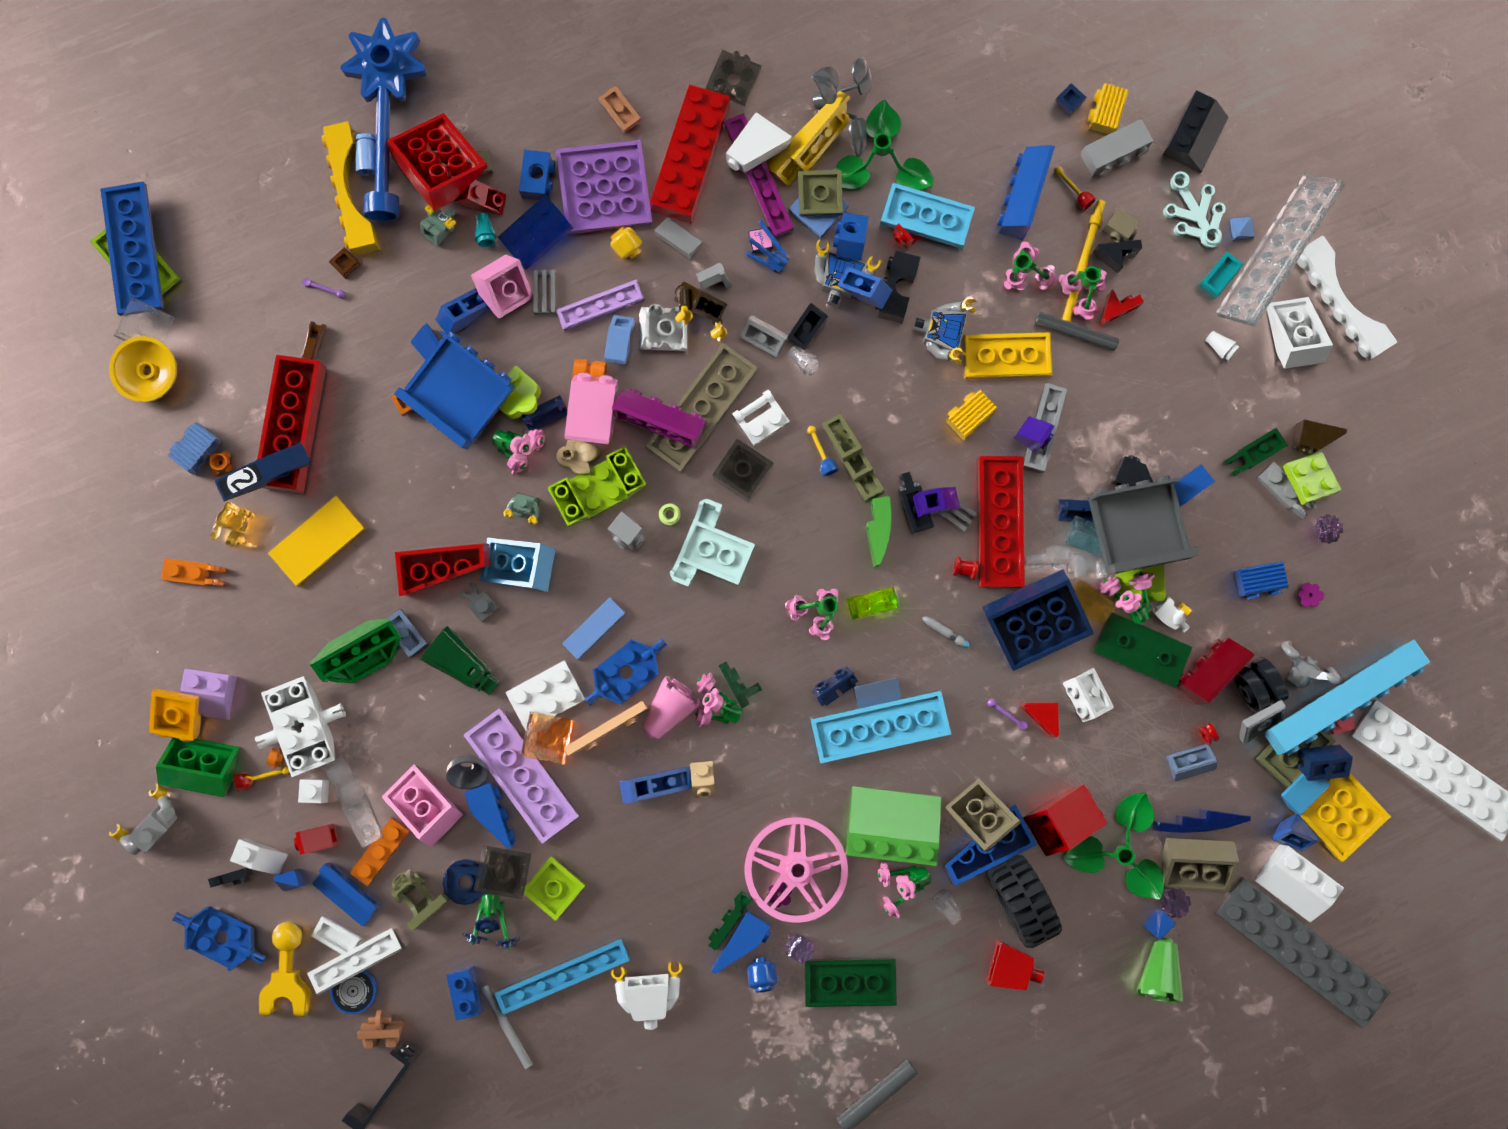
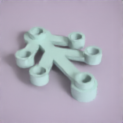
(1196, 212)

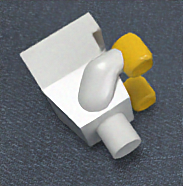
(1173, 615)

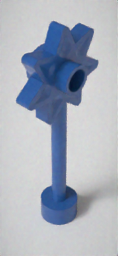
(383, 66)

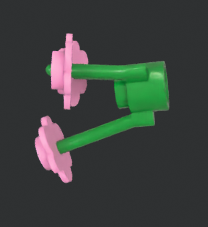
(907, 885)

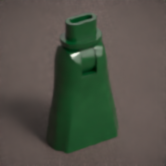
(453, 657)

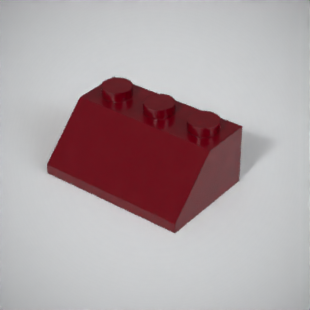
(1214, 670)

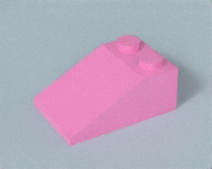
(422, 806)

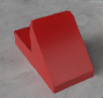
(1114, 309)

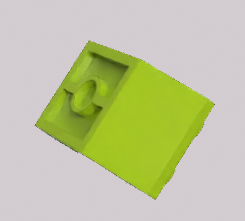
(599, 490)

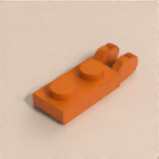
(190, 572)

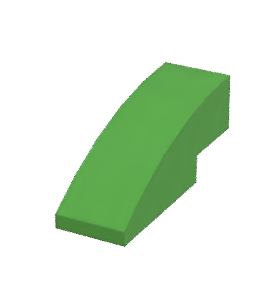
(880, 528)

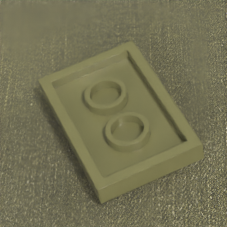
(1285, 766)

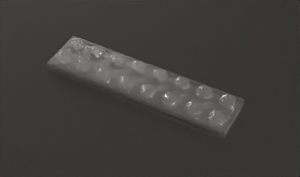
(1280, 249)

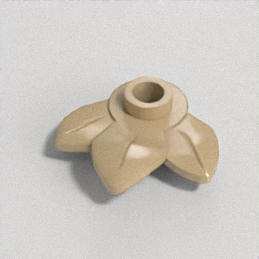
(580, 453)

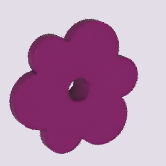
(1313, 590)
(782, 887)

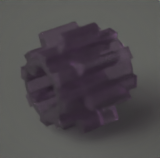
(1328, 528)
(1176, 903)
(799, 948)

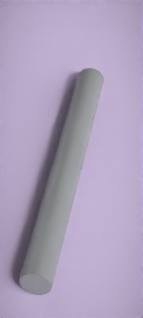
(506, 1026)

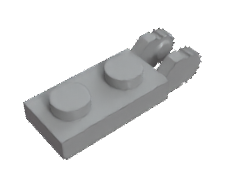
(1279, 485)

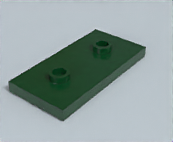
(1142, 650)
(850, 982)

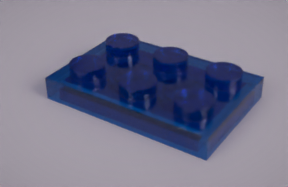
(535, 232)

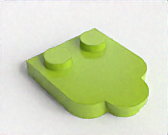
(524, 396)

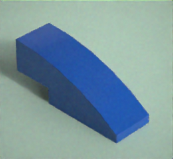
(1192, 484)

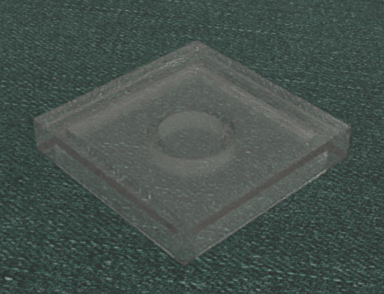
(143, 321)

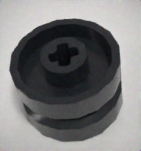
(1260, 685)

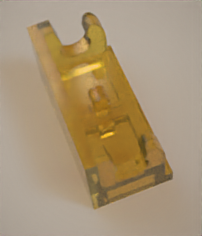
(1093, 602)

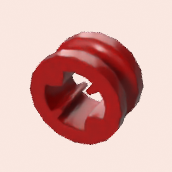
(1209, 734)

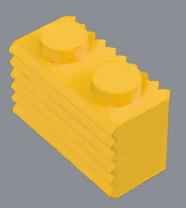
(1108, 109)
(971, 415)

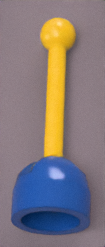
(828, 465)

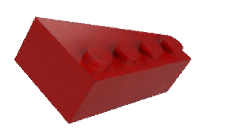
(434, 566)

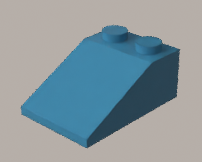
(519, 564)

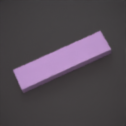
(600, 305)

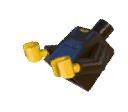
(701, 303)

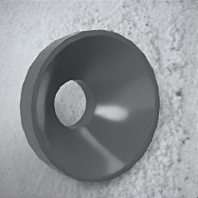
(466, 777)

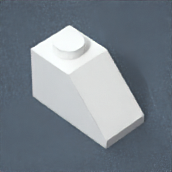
(258, 856)

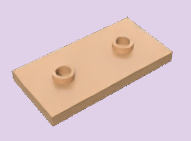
(589, 740)

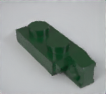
(730, 919)

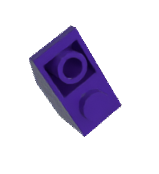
(1035, 434)
(936, 501)

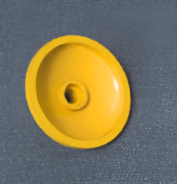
(129, 368)

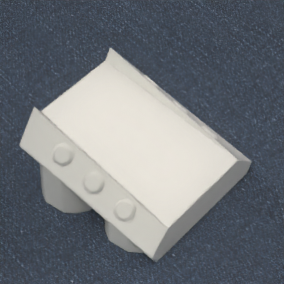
(660, 329)

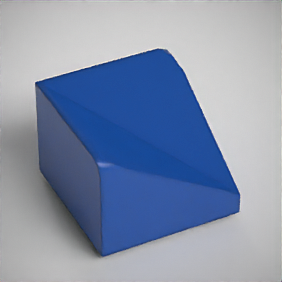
(290, 880)
(1159, 924)

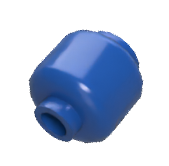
(762, 975)

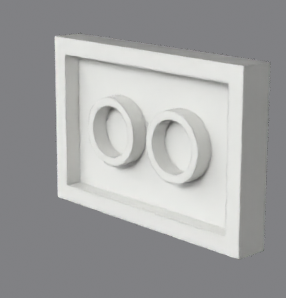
(546, 693)

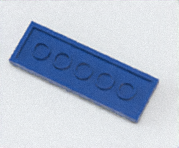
(131, 245)

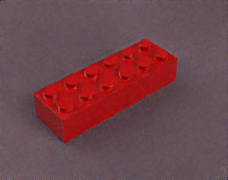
(690, 154)
(292, 414)

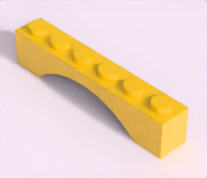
(341, 148)

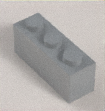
(1117, 148)

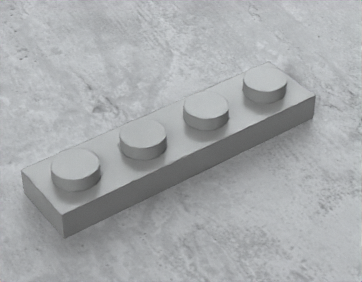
(1048, 411)

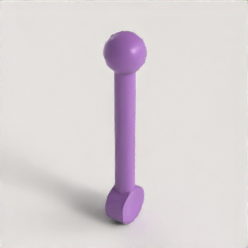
(307, 283)
(1021, 724)

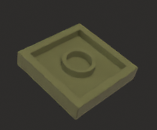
(820, 192)

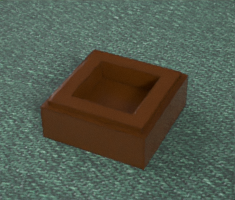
(344, 262)

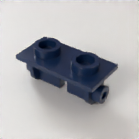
(546, 414)
(1069, 508)
(842, 679)

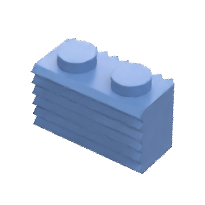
(194, 448)

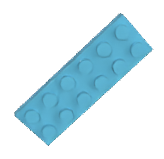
(880, 727)

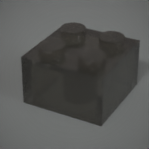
(742, 470)
(502, 872)

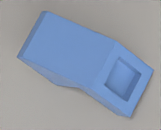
(618, 339)

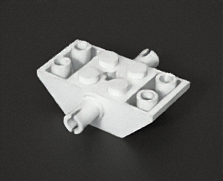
(295, 704)

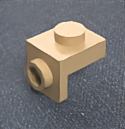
(702, 779)

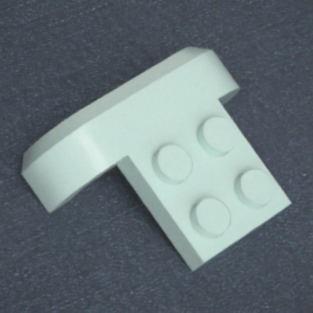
(711, 549)

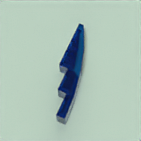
(1206, 822)

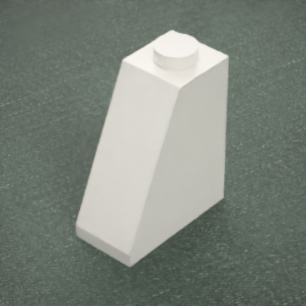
(756, 144)

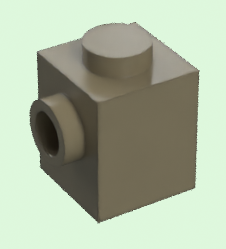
(1121, 226)

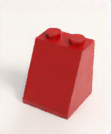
(1065, 820)

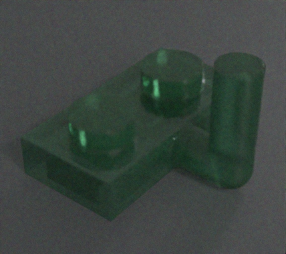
(739, 690)

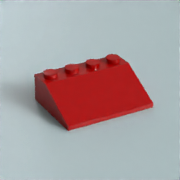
(436, 160)

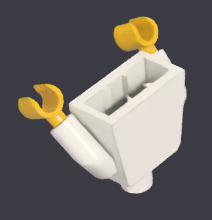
(647, 996)

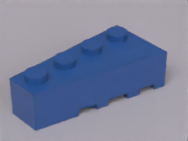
(975, 860)

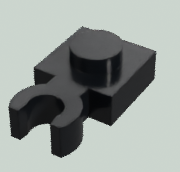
(236, 877)

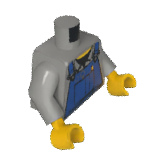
(830, 270)
(945, 329)
(151, 827)

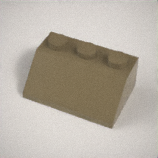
(1199, 864)

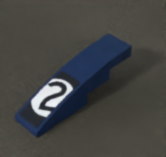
(262, 471)

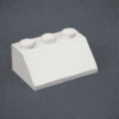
(1298, 883)

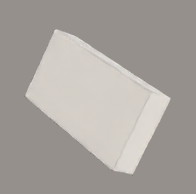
(335, 935)

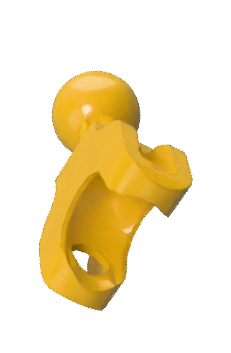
(286, 980)

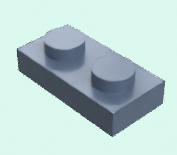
(411, 639)

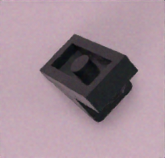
(1112, 253)
(808, 326)

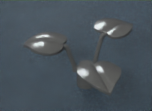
(827, 83)

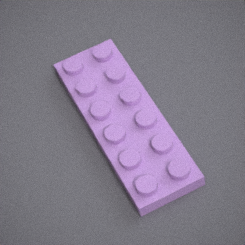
(521, 777)

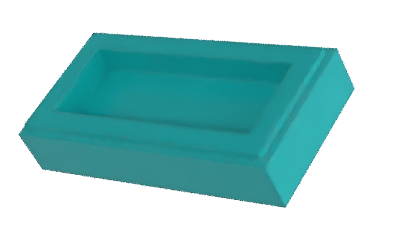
(1221, 274)

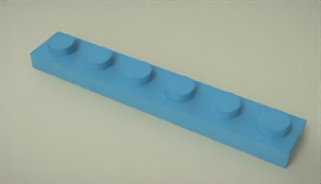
(562, 976)

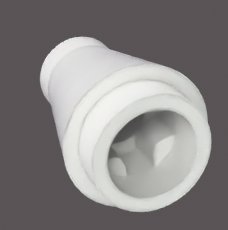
(1222, 345)

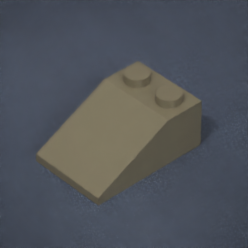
(982, 815)

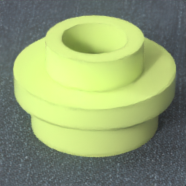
(669, 507)

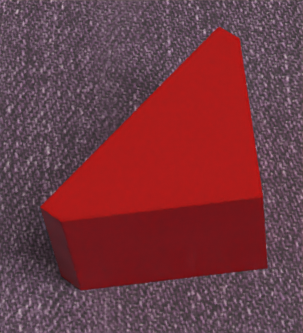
(1045, 715)

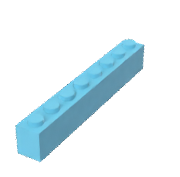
(1346, 697)

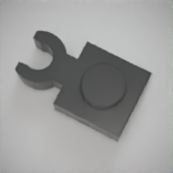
(480, 603)

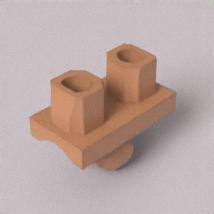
(380, 1027)

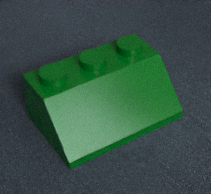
(198, 766)

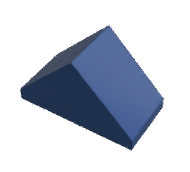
(1295, 833)

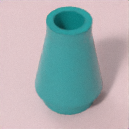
(484, 231)

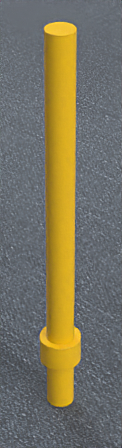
(1095, 222)

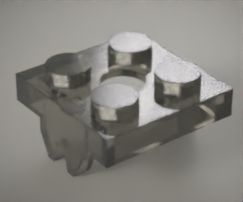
(729, 64)

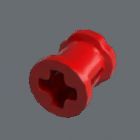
(965, 568)

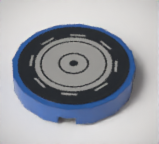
(355, 993)

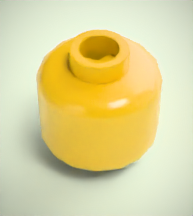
(626, 243)

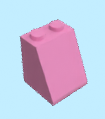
(590, 408)

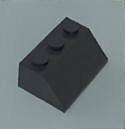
(1196, 132)

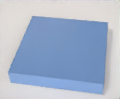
(817, 224)

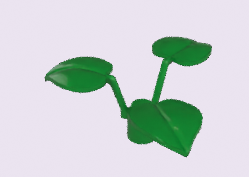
(883, 125)
(1144, 878)

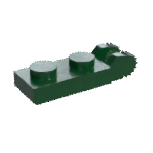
(1258, 450)

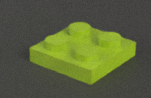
(1312, 478)
(553, 888)

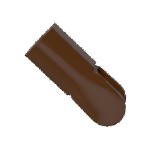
(312, 344)

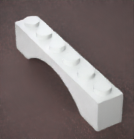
(1369, 335)

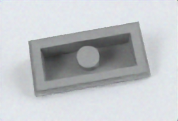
(678, 238)
(764, 336)

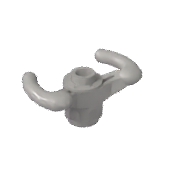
(1306, 668)

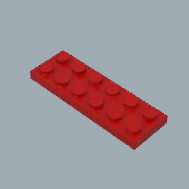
(1001, 522)

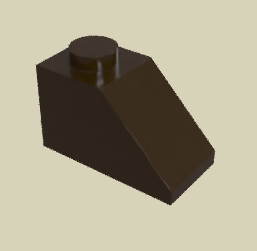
(1314, 436)

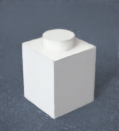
(313, 791)

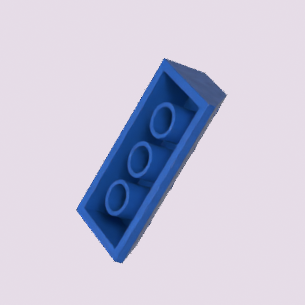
(1025, 191)

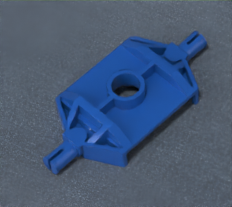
(608, 677)
(202, 937)

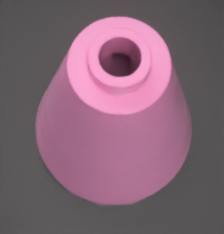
(669, 708)

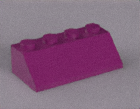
(659, 418)

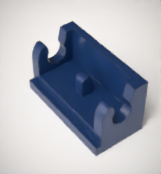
(1325, 762)

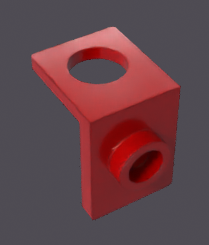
(903, 238)

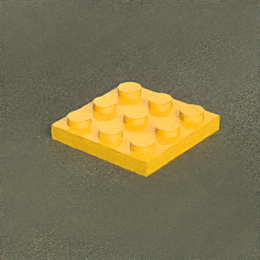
(1344, 816)

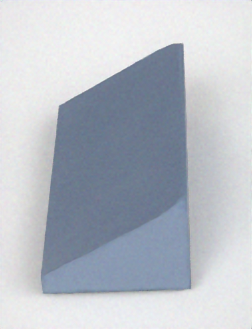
(877, 693)
(1192, 762)

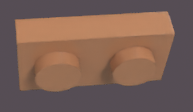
(619, 109)

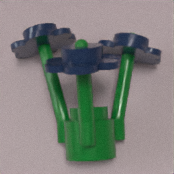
(488, 907)

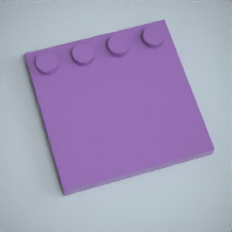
(604, 186)

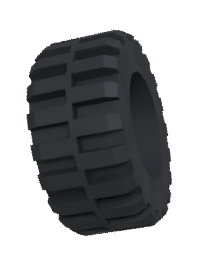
(1025, 901)

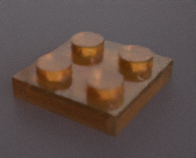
(546, 737)

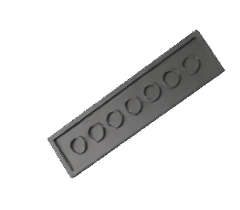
(1302, 952)

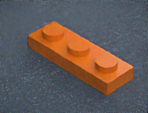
(380, 852)

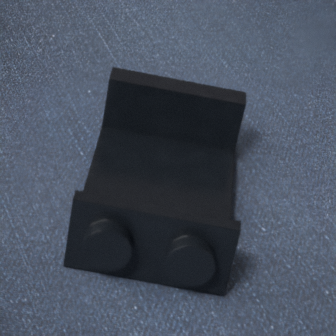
(359, 1116)

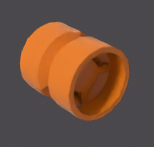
(596, 369)

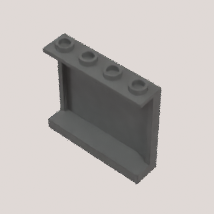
(1140, 526)

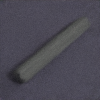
(1077, 331)

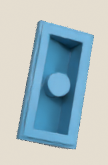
(1303, 793)

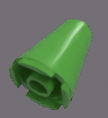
(1162, 973)

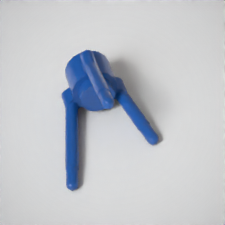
(776, 260)

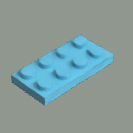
(927, 215)

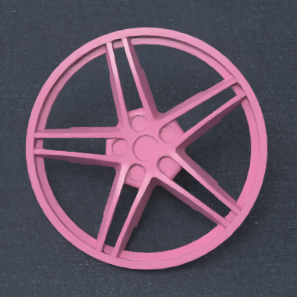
(796, 870)

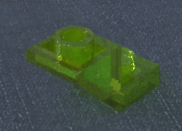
(872, 603)

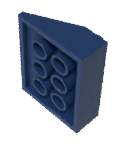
(1038, 620)

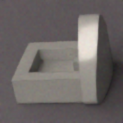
(712, 276)

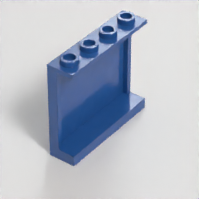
(456, 390)

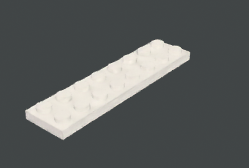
(1434, 768)

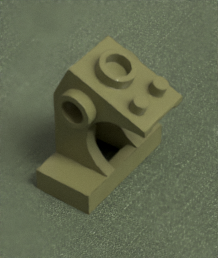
(406, 883)

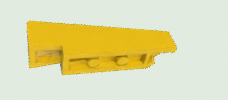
(811, 141)

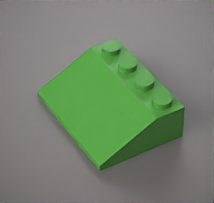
(893, 826)

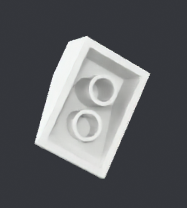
(1298, 333)

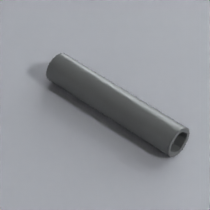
(877, 1095)

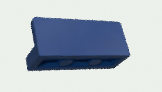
(345, 894)

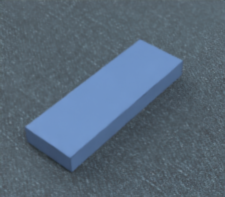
(593, 628)

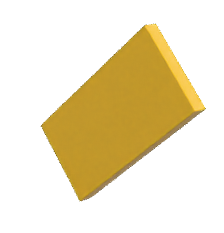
(1007, 355)
(316, 541)

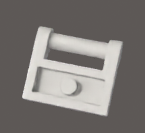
(764, 424)

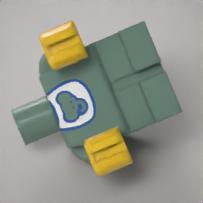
(437, 225)
(525, 506)

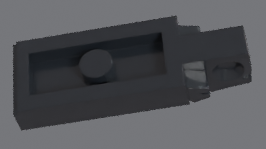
(906, 492)

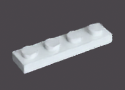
(354, 961)

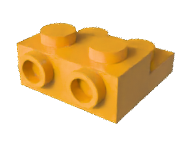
(174, 715)

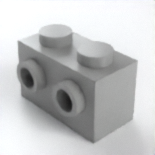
(626, 532)

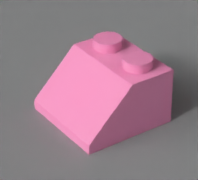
(503, 285)

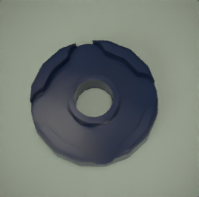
(452, 885)

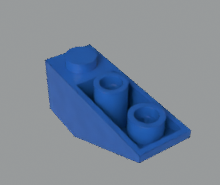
(486, 808)

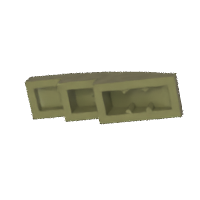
(853, 458)

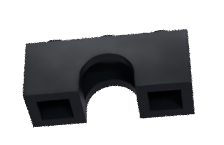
(902, 269)

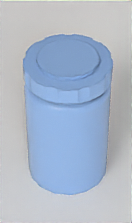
(365, 154)

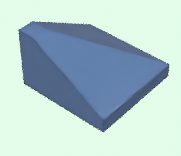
(1242, 228)

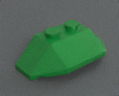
(357, 652)

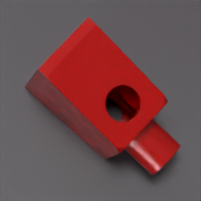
(1013, 968)

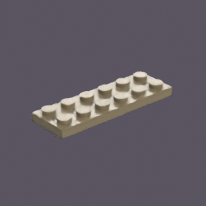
(710, 397)

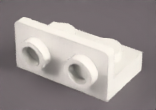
(1088, 695)

